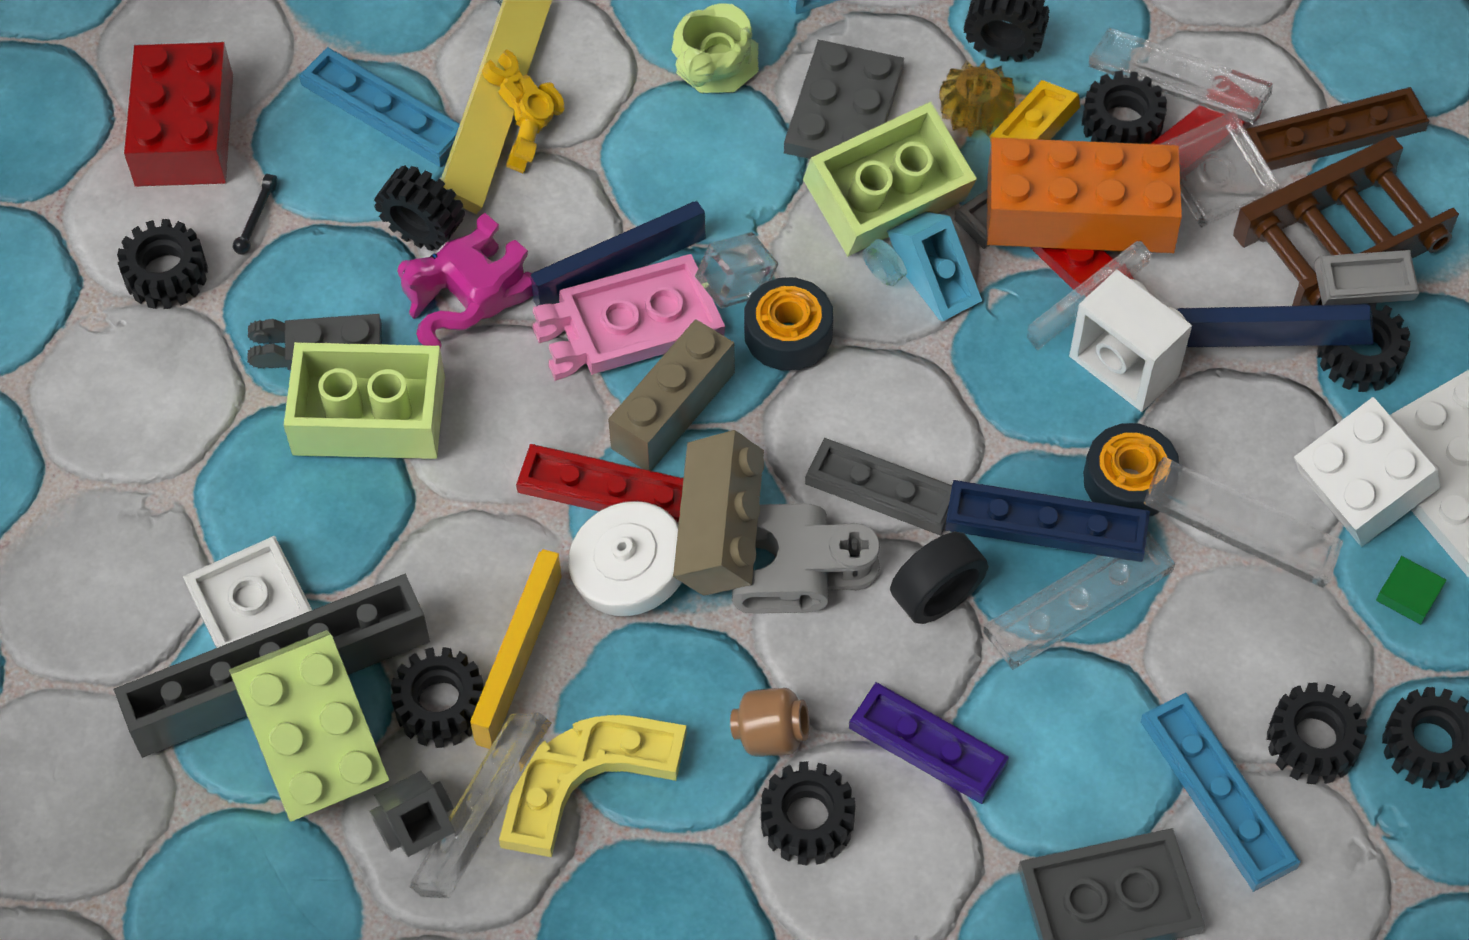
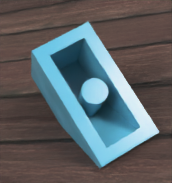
(936, 263)

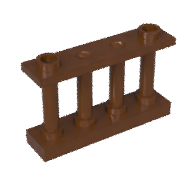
(1340, 186)

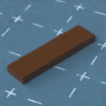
(1339, 128)

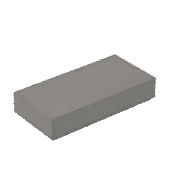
(1366, 278)

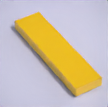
(516, 648)

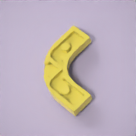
(569, 759)

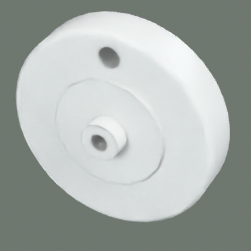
(625, 558)

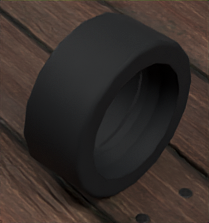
(939, 577)

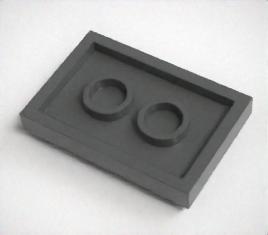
(841, 97)
(1113, 891)

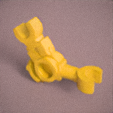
(531, 105)

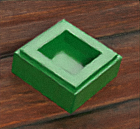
(1411, 590)

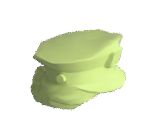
(715, 49)

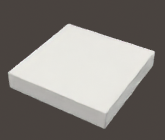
(246, 592)

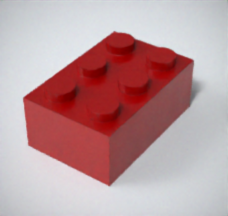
(179, 114)

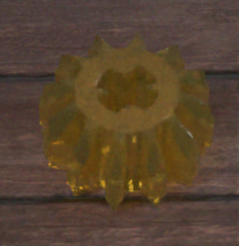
(976, 98)

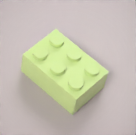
(888, 177)
(365, 400)
(309, 725)

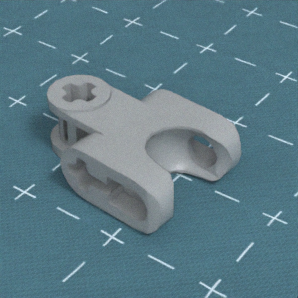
(807, 560)

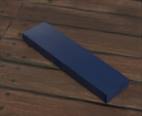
(622, 252)
(1280, 326)
(1047, 520)

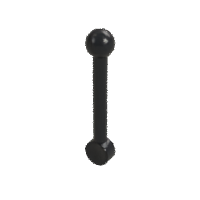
(242, 244)

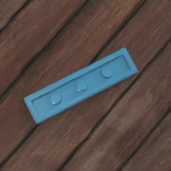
(381, 105)
(1220, 792)

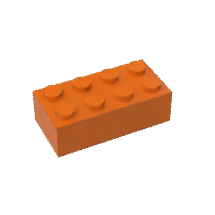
(1083, 194)

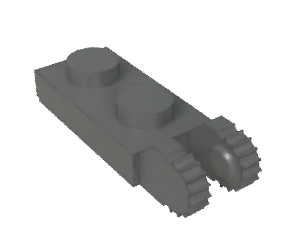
(340, 329)

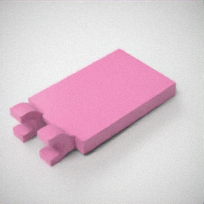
(624, 317)

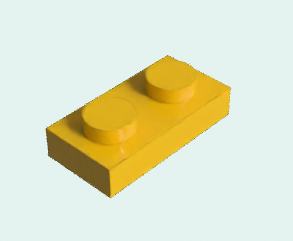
(1040, 113)

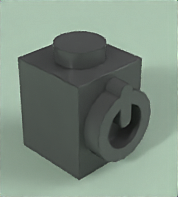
(413, 814)

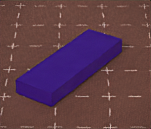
(928, 742)

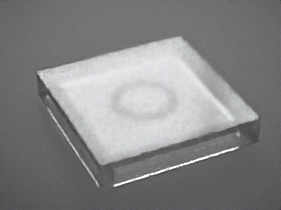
(1221, 169)

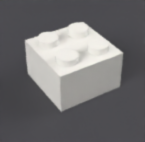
(1130, 339)
(1367, 471)

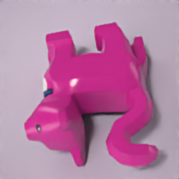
(473, 278)

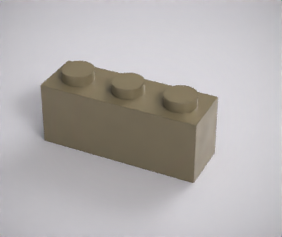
(672, 395)
(719, 513)

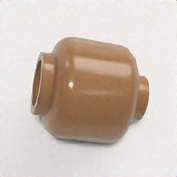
(770, 722)

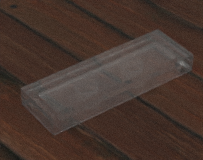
(1065, 311)

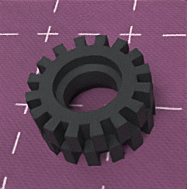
(1018, 38)
(1128, 94)
(419, 207)
(157, 243)
(1365, 368)
(430, 671)
(1326, 708)
(1414, 757)
(811, 784)

